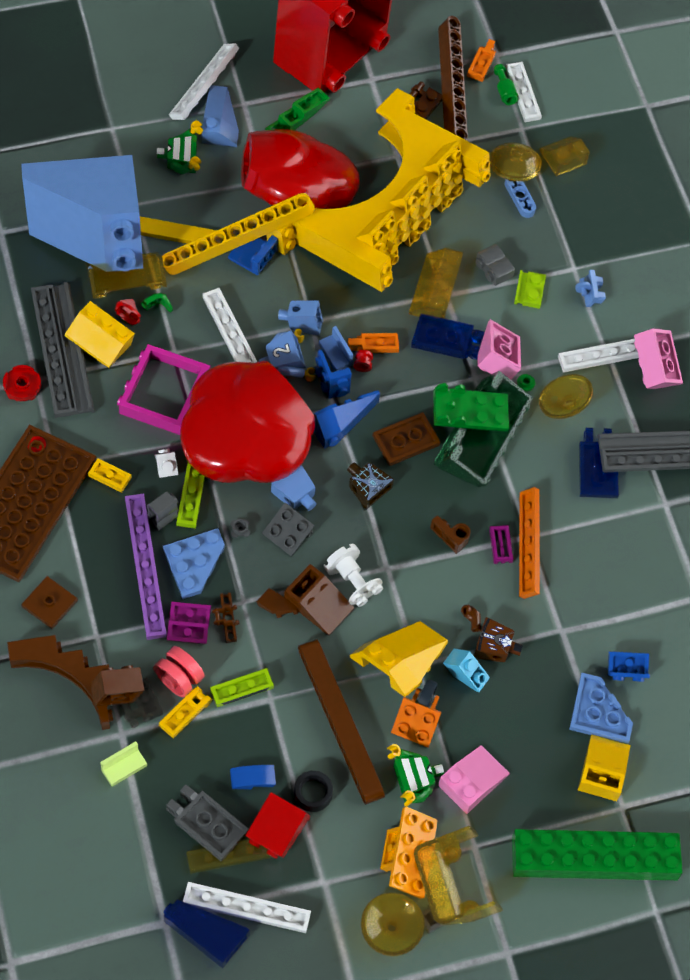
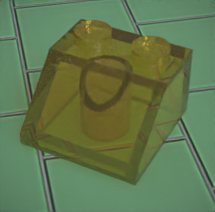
(565, 155)

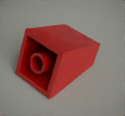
(277, 826)

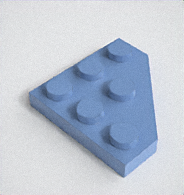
(194, 560)
(599, 712)

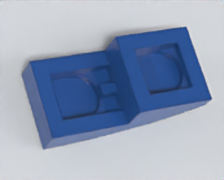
(252, 776)

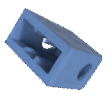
(303, 316)
(295, 490)

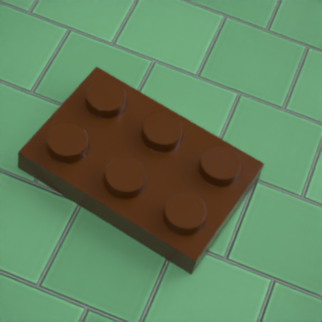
(406, 439)

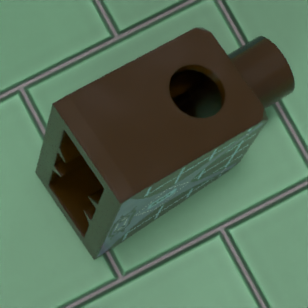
(369, 483)

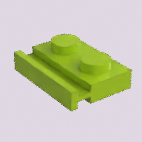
(530, 289)

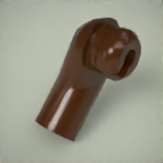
(473, 616)

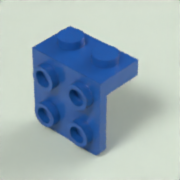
(335, 383)

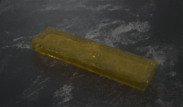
(244, 852)

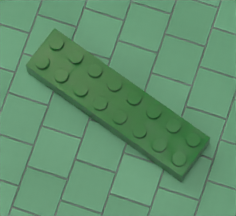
(596, 854)

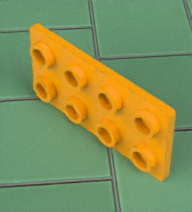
(400, 847)

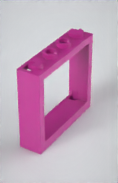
(148, 416)

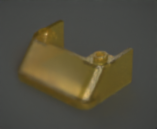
(150, 276)
(438, 882)

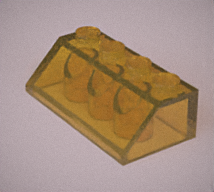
(436, 283)

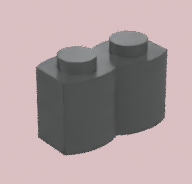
(495, 265)
(162, 510)

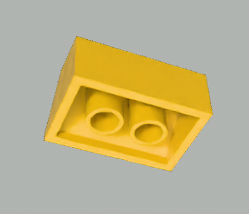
(99, 334)

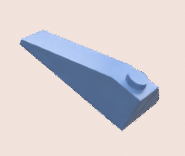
(219, 119)

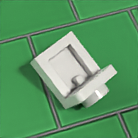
(166, 463)

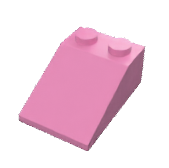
(500, 351)
(472, 778)

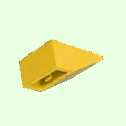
(604, 768)

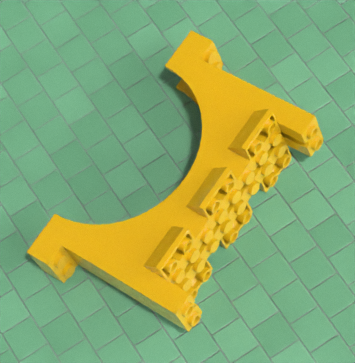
(367, 234)

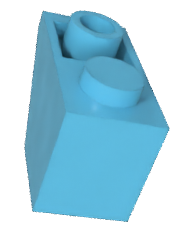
(466, 669)

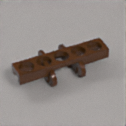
(226, 607)

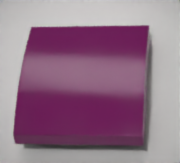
(189, 622)

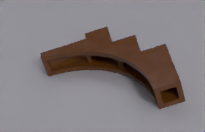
(48, 655)

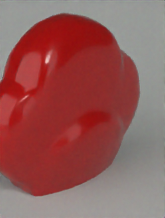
(291, 163)
(246, 424)

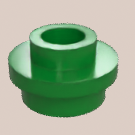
(526, 387)

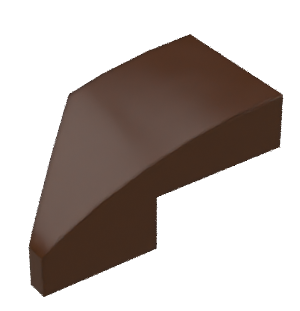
(276, 604)

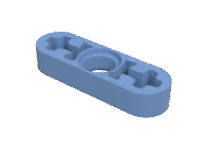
(520, 202)

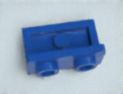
(628, 665)

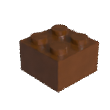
(117, 686)

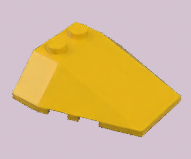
(403, 655)

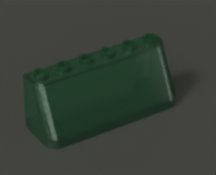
(476, 452)

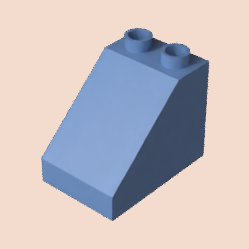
(86, 209)

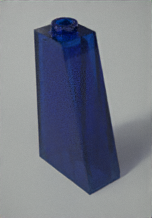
(206, 931)

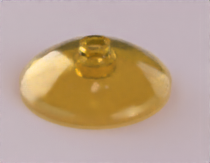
(515, 161)
(566, 396)
(397, 911)

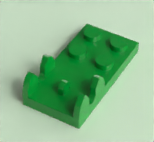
(470, 408)

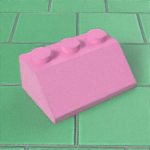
(658, 358)

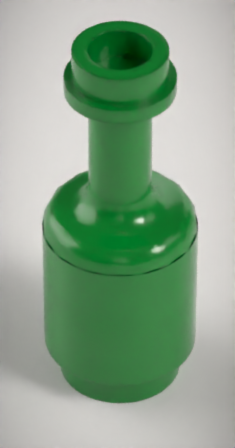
(505, 86)

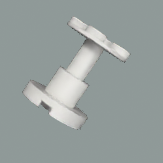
(344, 562)

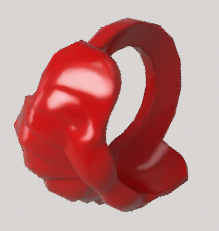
(127, 311)

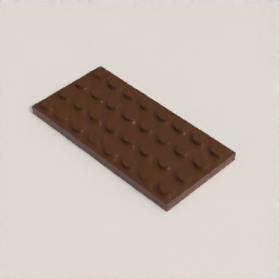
(35, 495)

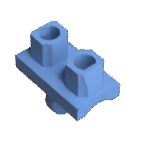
(589, 288)

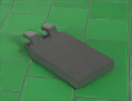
(207, 822)

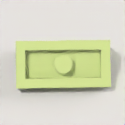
(123, 764)

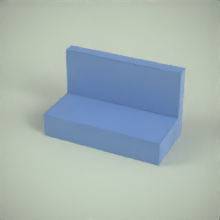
(336, 350)

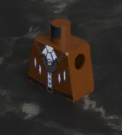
(496, 642)

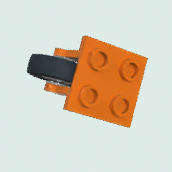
(417, 720)

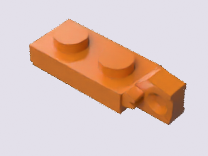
(482, 61)
(375, 342)

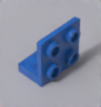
(255, 254)

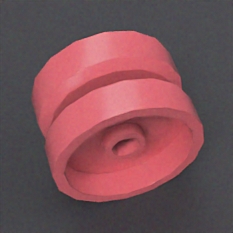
(178, 671)

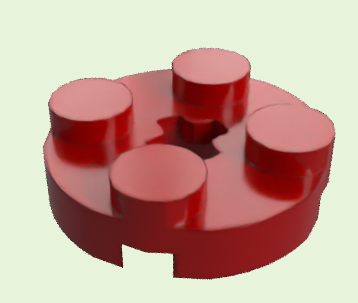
(25, 392)

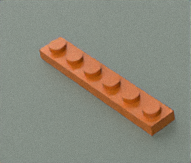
(529, 543)

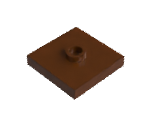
(49, 602)

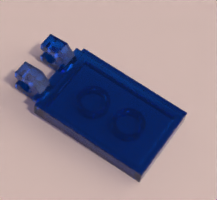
(447, 337)
(591, 476)

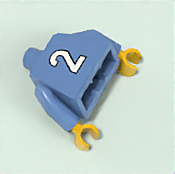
(286, 355)

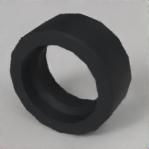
(314, 776)

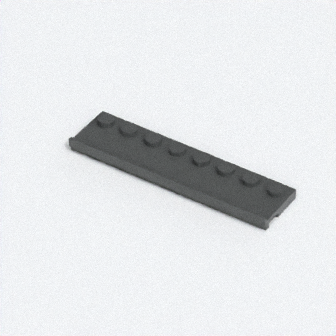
(62, 357)
(644, 451)

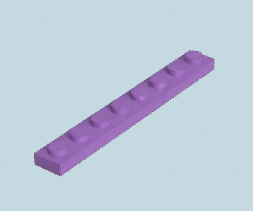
(145, 567)

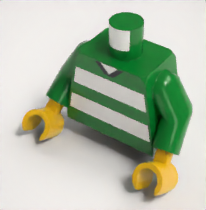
(182, 151)
(414, 774)

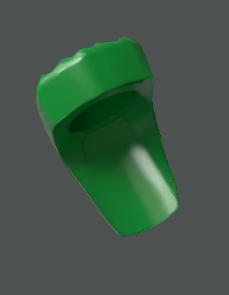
(157, 298)

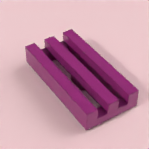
(502, 558)

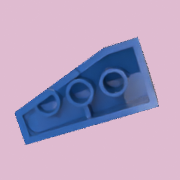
(337, 421)

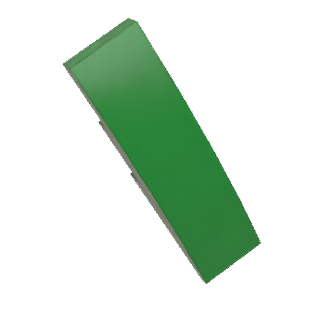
(301, 111)

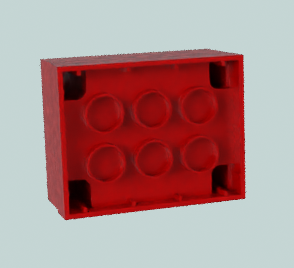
(328, 37)

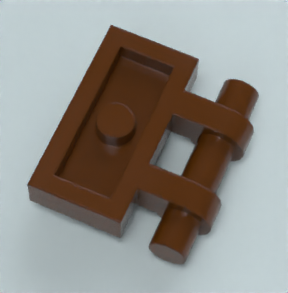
(428, 100)

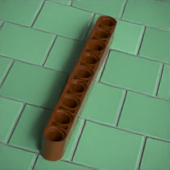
(452, 77)
(341, 722)

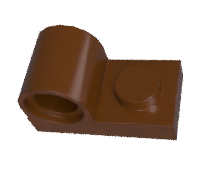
(449, 535)

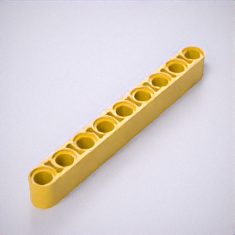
(245, 231)

